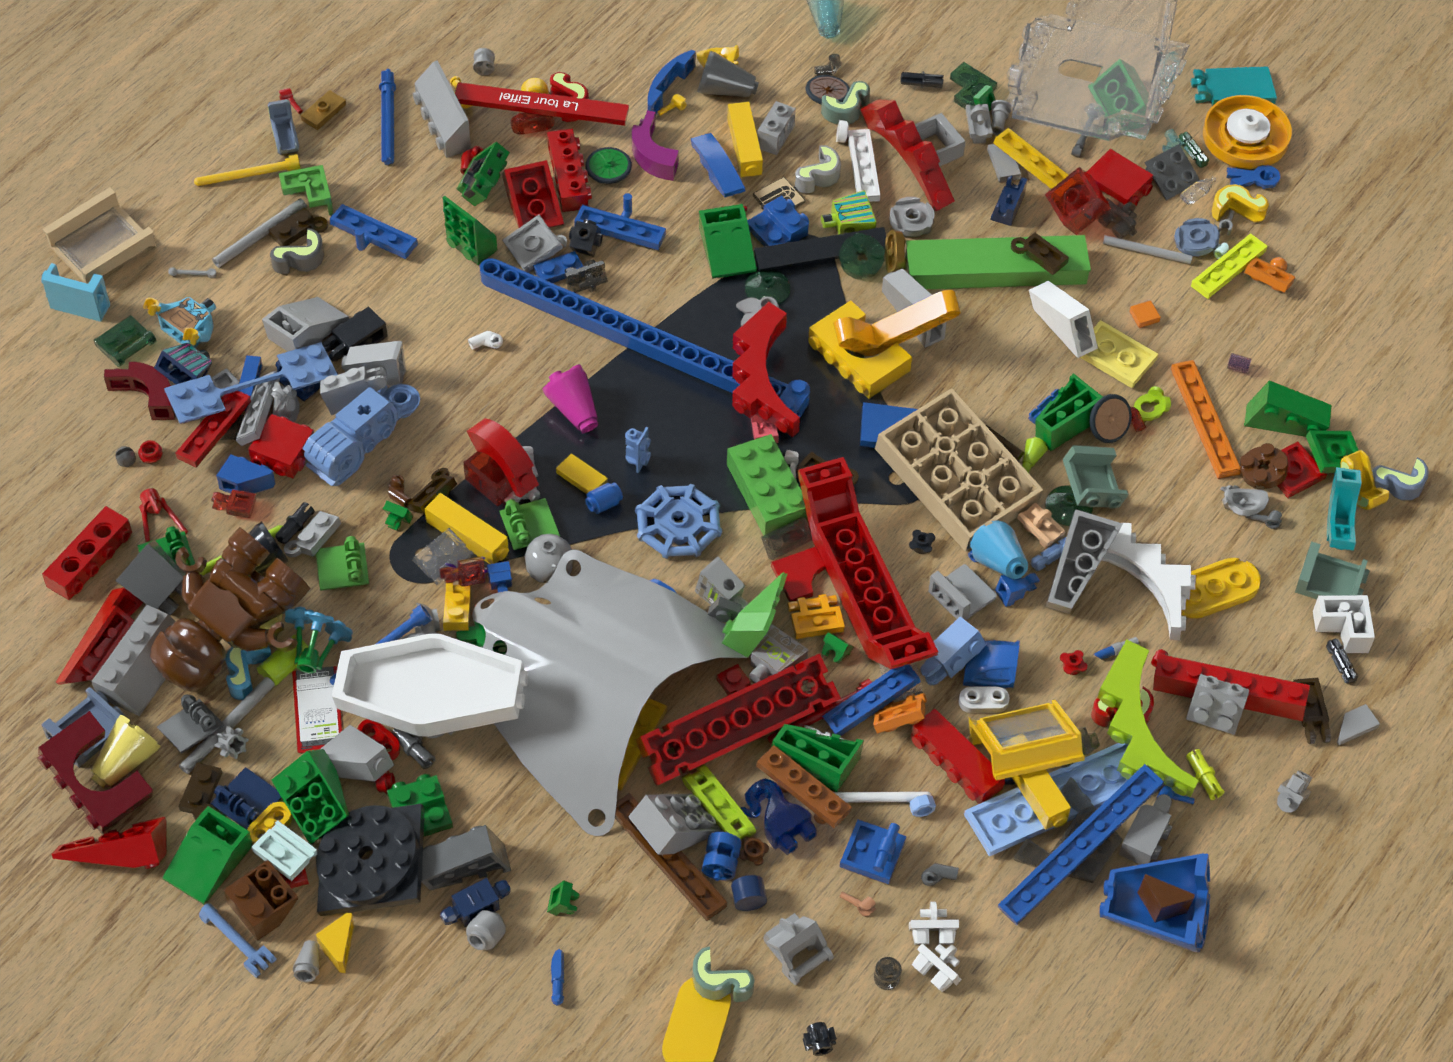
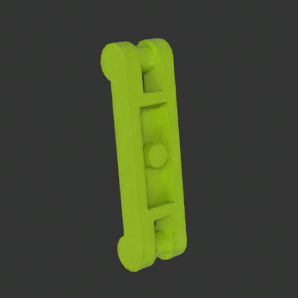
(718, 802)

